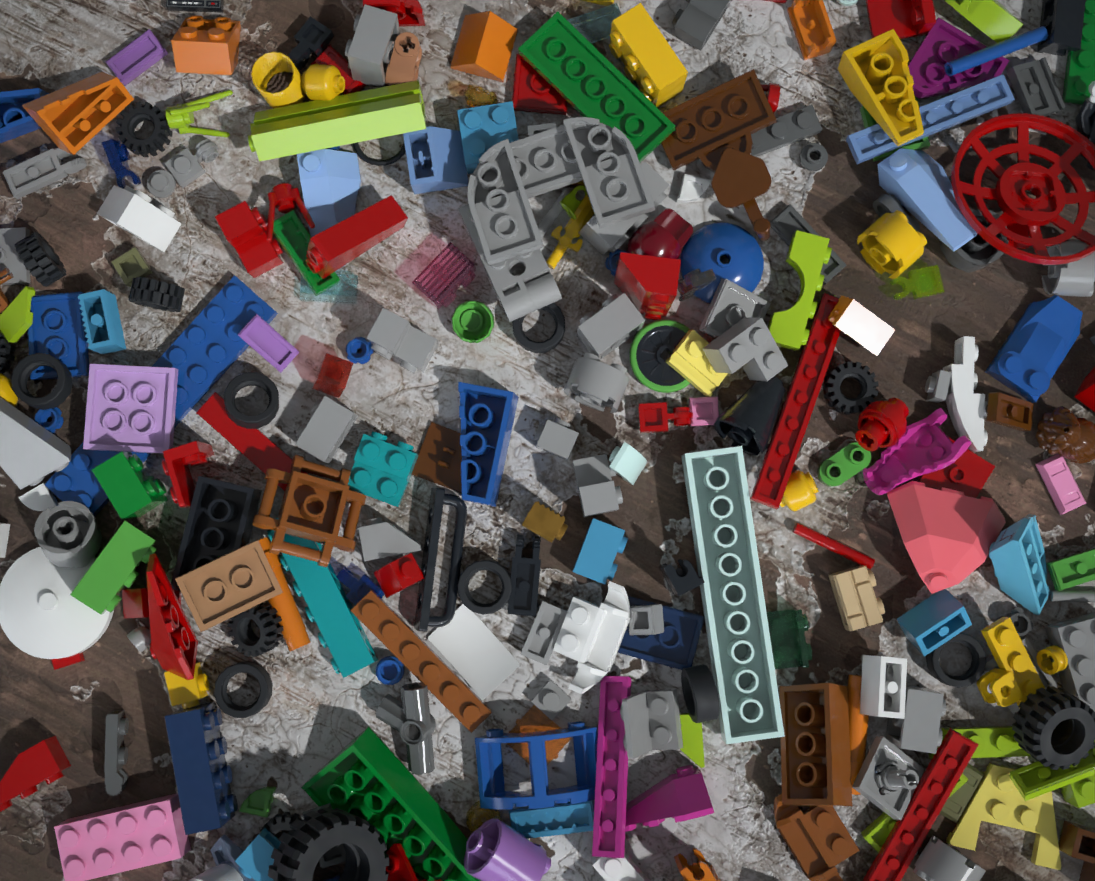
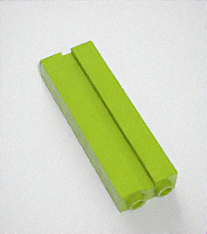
(337, 121)

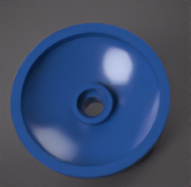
(726, 239)

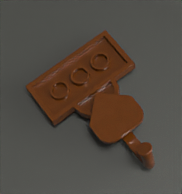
(718, 133)

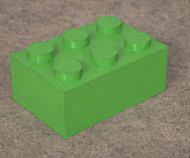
(114, 569)

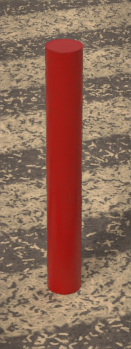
(833, 545)

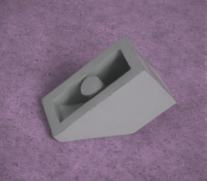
(385, 540)

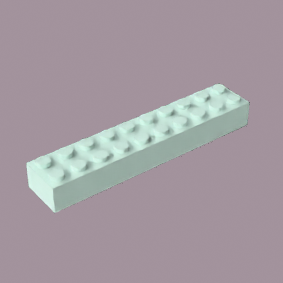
(732, 595)

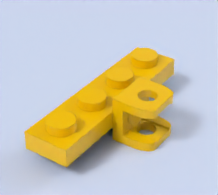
(1016, 672)

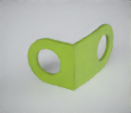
(570, 203)

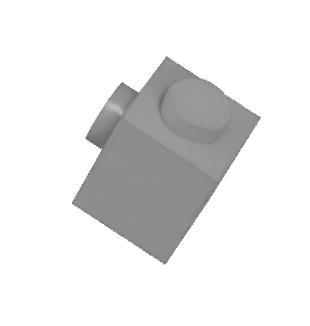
(556, 438)

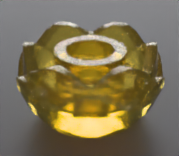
(479, 97)
(475, 813)

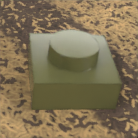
(131, 266)

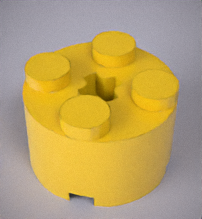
(891, 244)

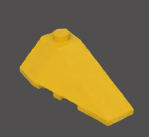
(882, 83)

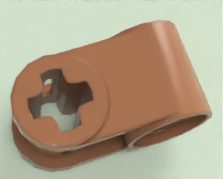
(404, 66)

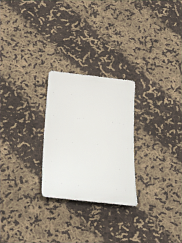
(474, 652)

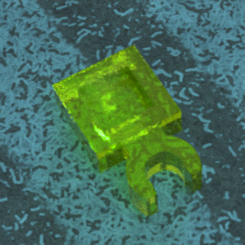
(921, 282)

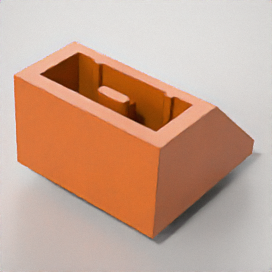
(207, 45)

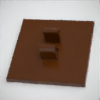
(440, 458)

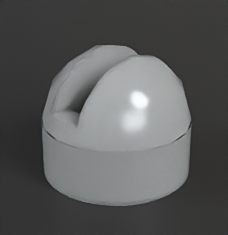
(140, 638)

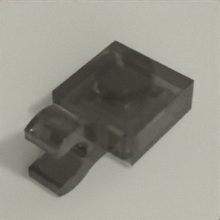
(693, 282)

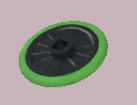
(646, 359)

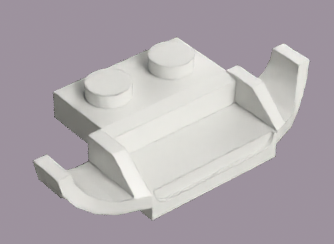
(594, 636)

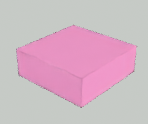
(704, 411)

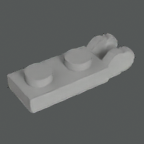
(41, 171)

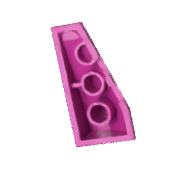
(676, 796)

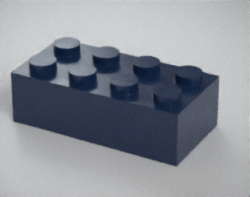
(201, 767)

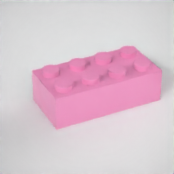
(122, 839)

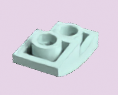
(627, 462)

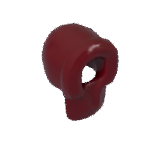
(661, 236)

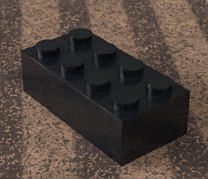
(216, 523)

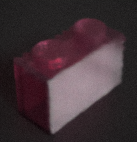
(444, 276)

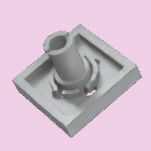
(896, 781)

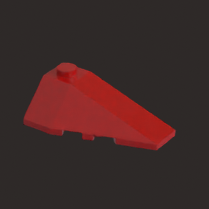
(171, 633)

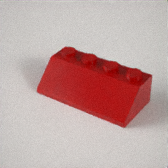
(648, 282)

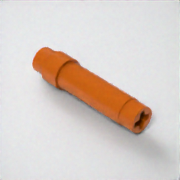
(293, 625)
(857, 727)

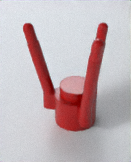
(284, 199)

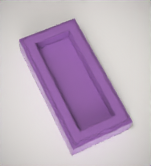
(136, 57)
(268, 343)

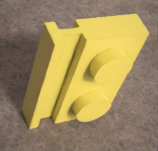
(693, 365)

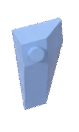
(329, 186)
(926, 194)

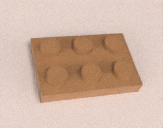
(228, 585)

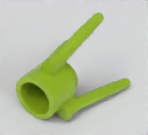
(182, 115)

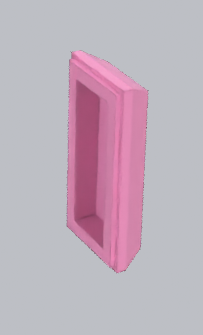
(1060, 484)

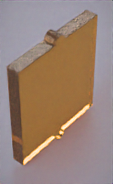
(536, 721)

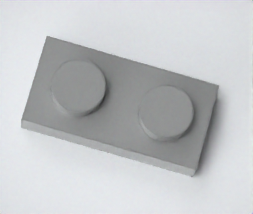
(544, 633)

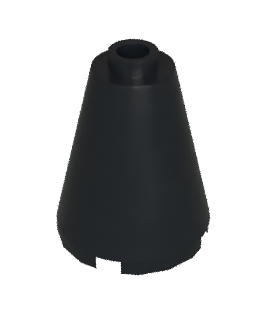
(752, 416)

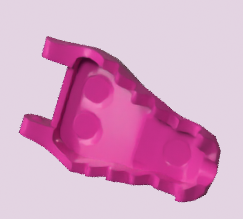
(918, 452)

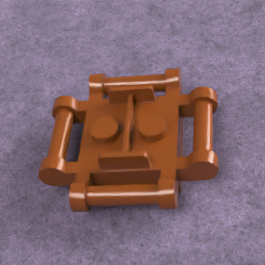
(310, 510)

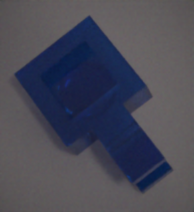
(118, 157)
(358, 587)

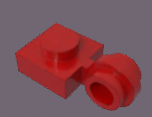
(654, 417)

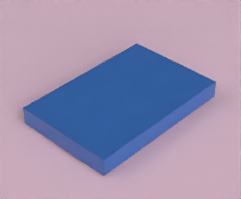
(58, 332)

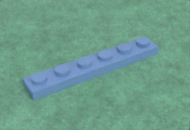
(936, 117)

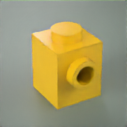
(187, 691)

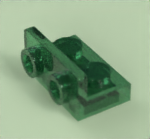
(788, 638)

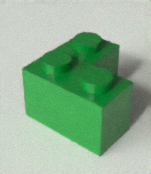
(128, 487)

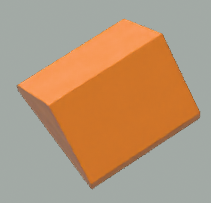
(484, 46)

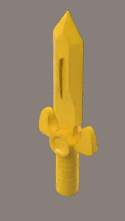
(583, 215)

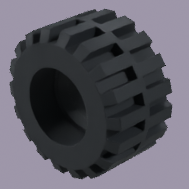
(1037, 730)

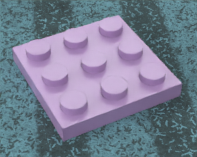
(130, 408)

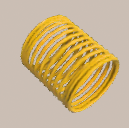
(268, 66)

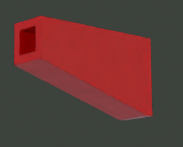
(354, 236)

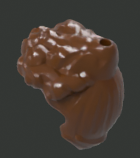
(1067, 435)

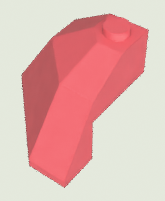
(944, 531)

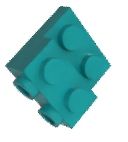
(382, 468)

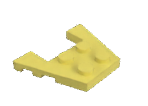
(1002, 804)

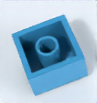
(483, 128)

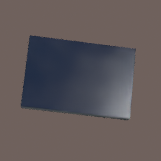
(671, 648)

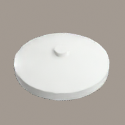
(42, 614)

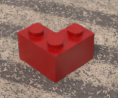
(247, 233)

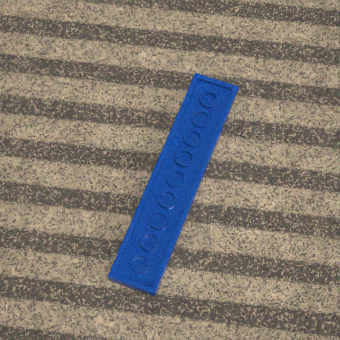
(201, 355)

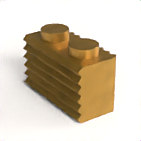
(545, 522)

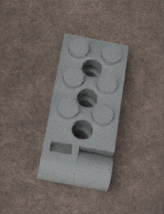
(520, 293)

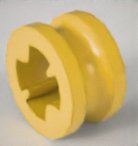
(1059, 657)

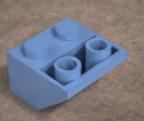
(435, 159)

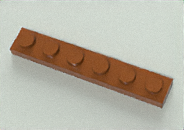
(421, 660)

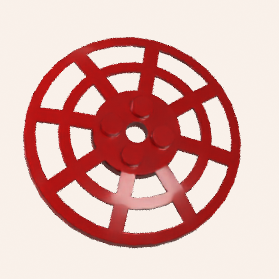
(1032, 177)

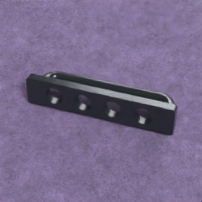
(422, 617)

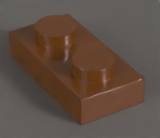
(1009, 411)

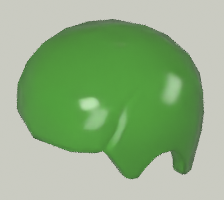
(472, 321)

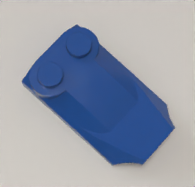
(1036, 347)

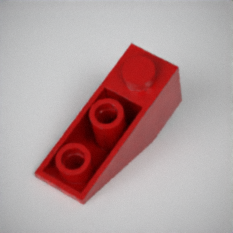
(31, 767)

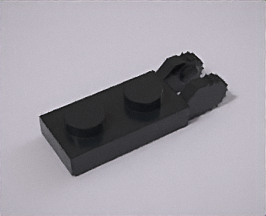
(525, 579)

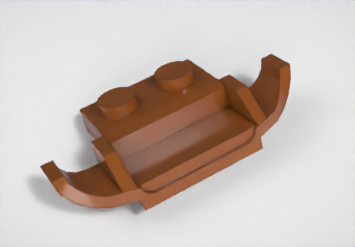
(814, 838)

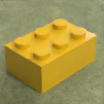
(647, 56)

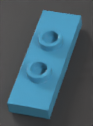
(556, 820)

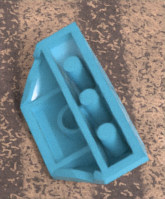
(1021, 564)

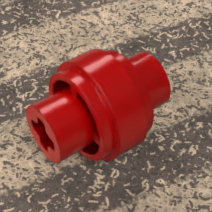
(882, 424)

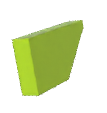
(17, 316)
(692, 739)

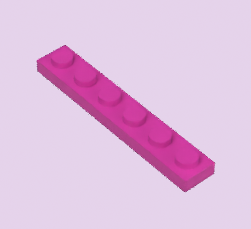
(611, 770)

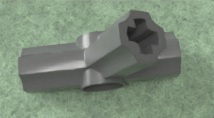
(405, 717)

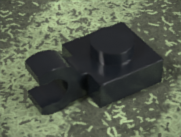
(312, 39)

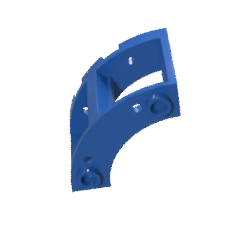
(491, 775)

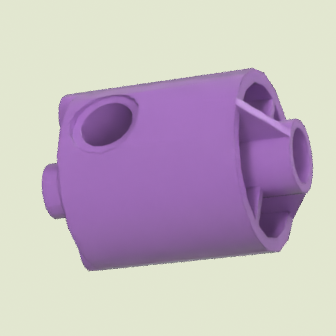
(504, 854)

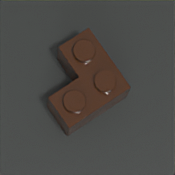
(1079, 843)

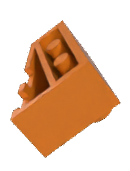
(79, 110)

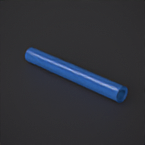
(995, 51)

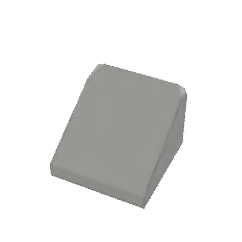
(646, 620)

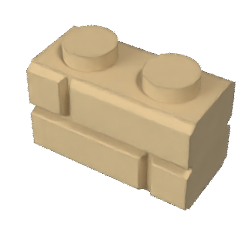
(857, 598)

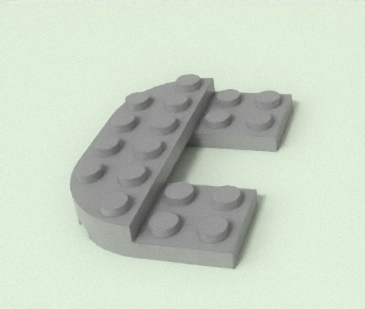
(545, 162)

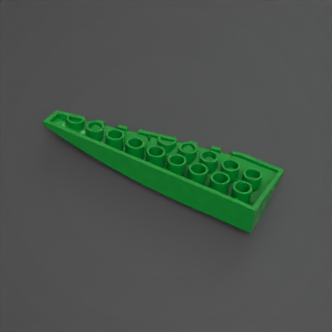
(380, 789)

